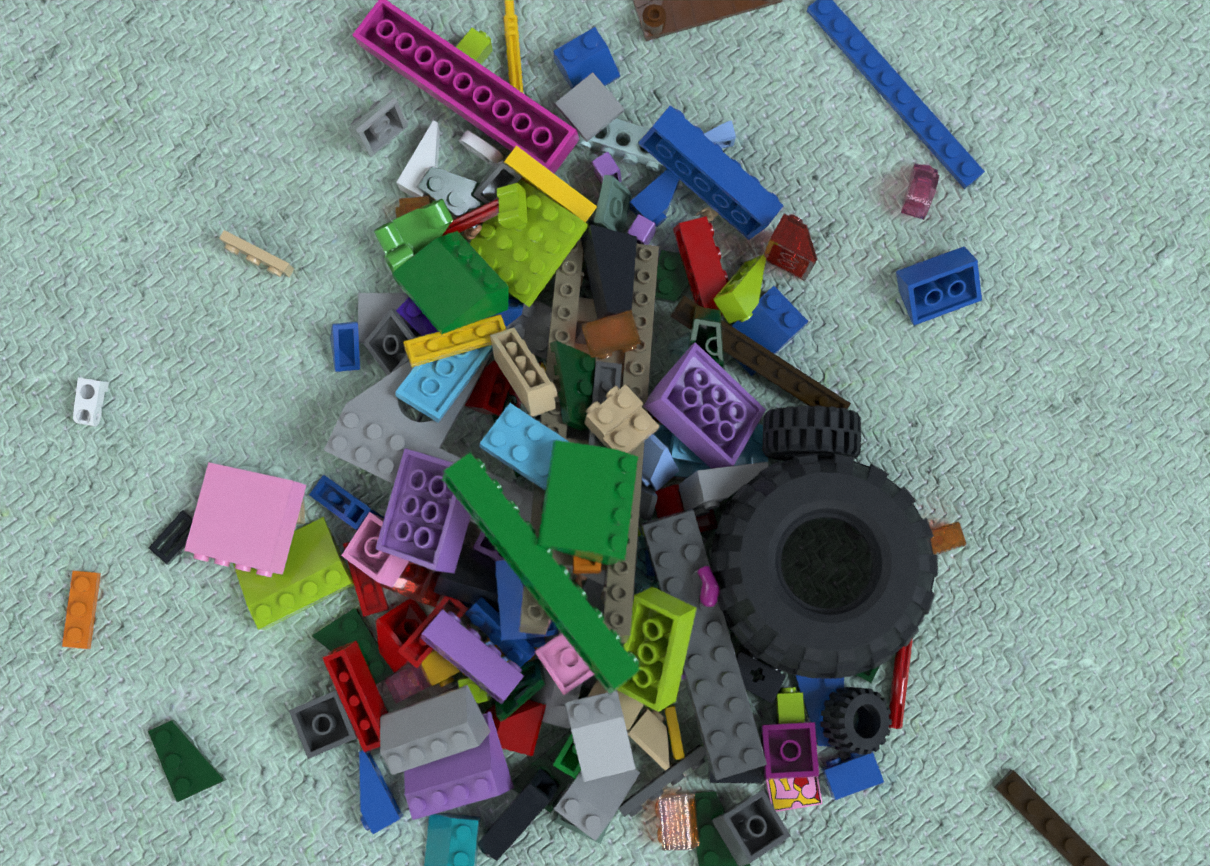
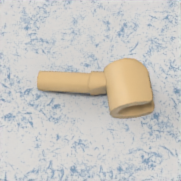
(711, 214)

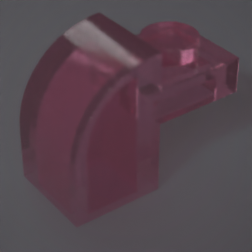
(920, 191)
(408, 683)

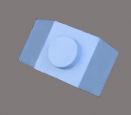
(657, 463)

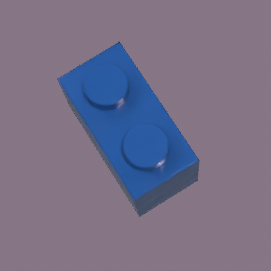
(851, 774)

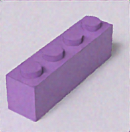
(472, 656)

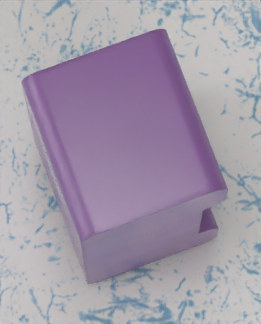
(606, 166)
(642, 229)

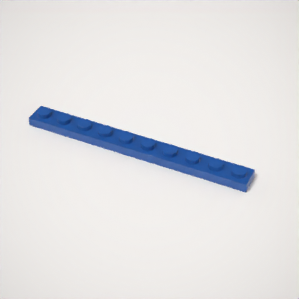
(896, 92)

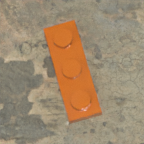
(81, 609)

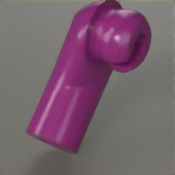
(710, 587)

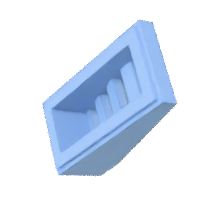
(722, 135)

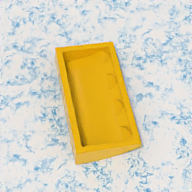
(550, 184)

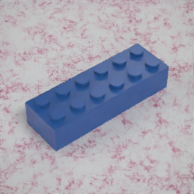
(711, 173)

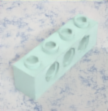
(630, 153)

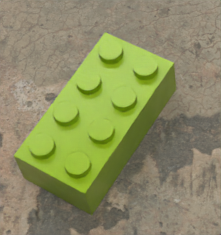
(660, 643)

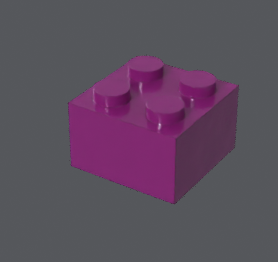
(789, 751)

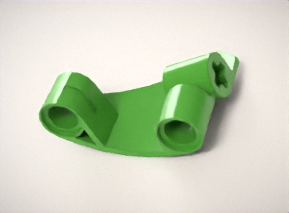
(412, 232)

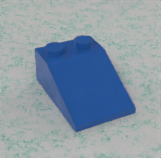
(772, 323)

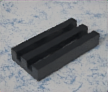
(162, 537)

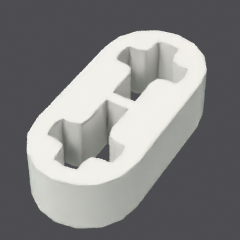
(480, 148)

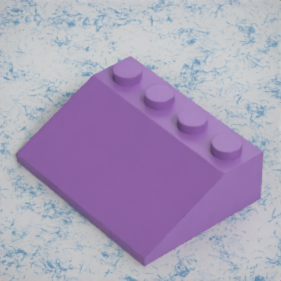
(705, 408)
(423, 515)
(459, 778)

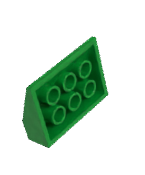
(452, 283)
(588, 502)

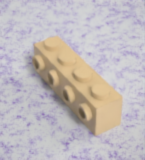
(523, 372)

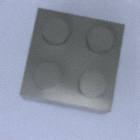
(322, 724)
(751, 828)

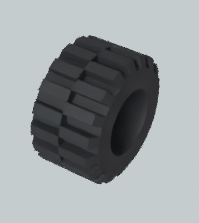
(872, 722)

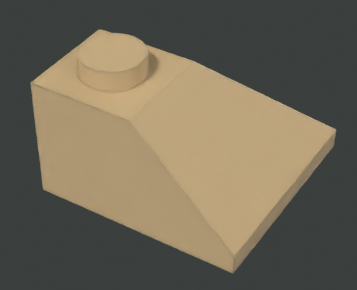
(651, 736)

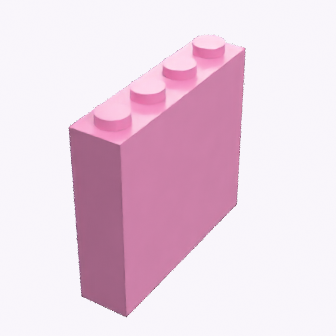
(245, 519)

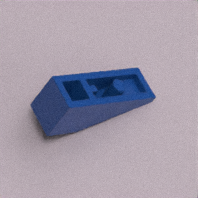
(656, 198)
(341, 502)
(376, 798)

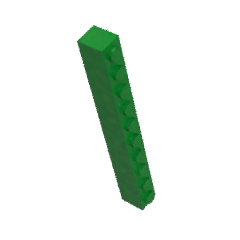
(541, 573)

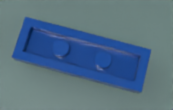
(488, 621)

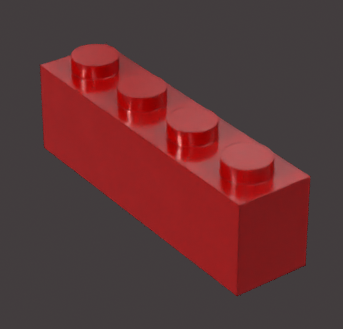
(701, 260)
(357, 692)

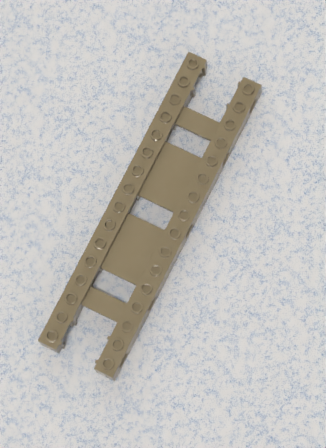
(565, 313)

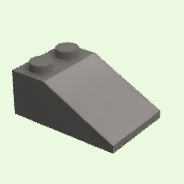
(378, 125)
(712, 486)
(600, 736)
(594, 802)

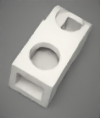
(89, 401)

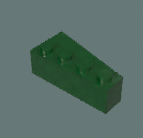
(707, 333)

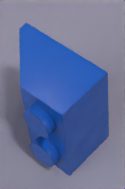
(586, 56)

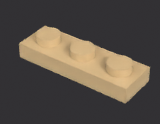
(256, 255)

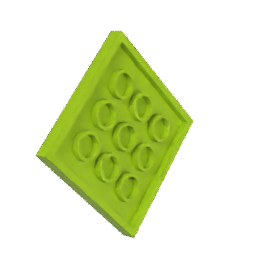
(530, 252)

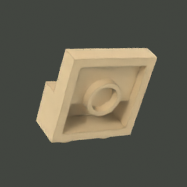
(620, 420)

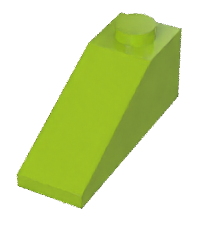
(742, 291)

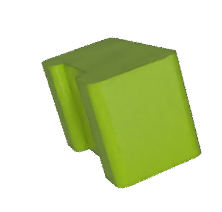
(512, 205)

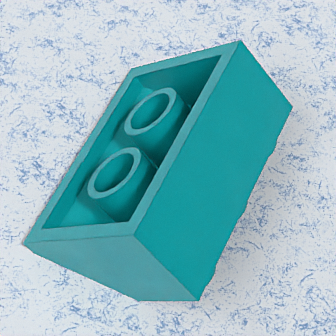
(452, 840)

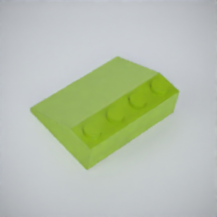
(309, 577)

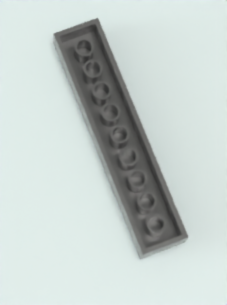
(710, 660)

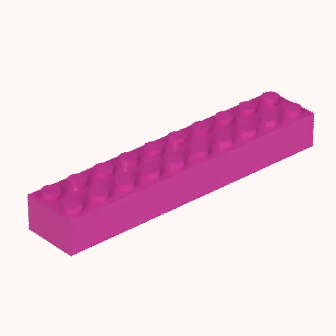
(465, 85)

